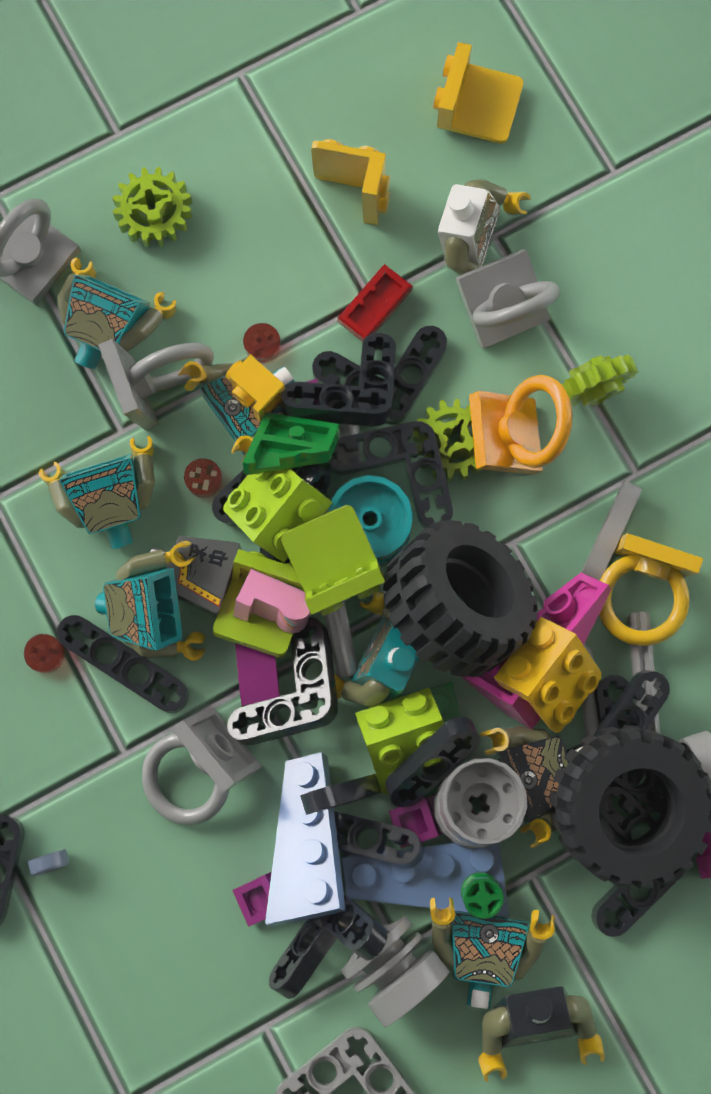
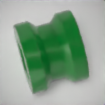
(483, 903)

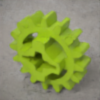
(135, 203)
(599, 379)
(445, 431)

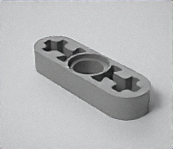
(611, 530)

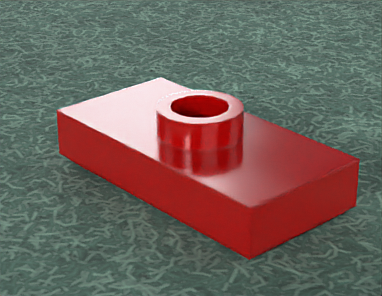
(375, 303)

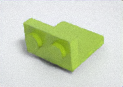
(272, 504)
(333, 560)
(257, 632)
(398, 730)

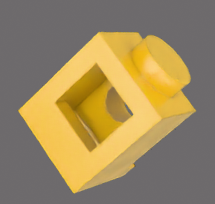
(255, 386)

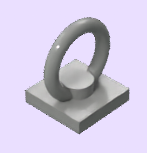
(33, 250)
(505, 298)
(133, 379)
(212, 752)

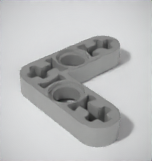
(347, 1066)

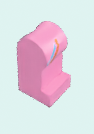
(273, 602)

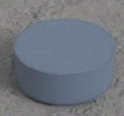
(48, 863)

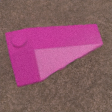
(571, 607)

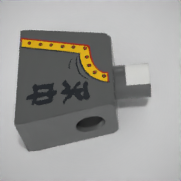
(208, 575)

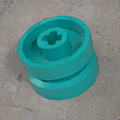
(386, 503)

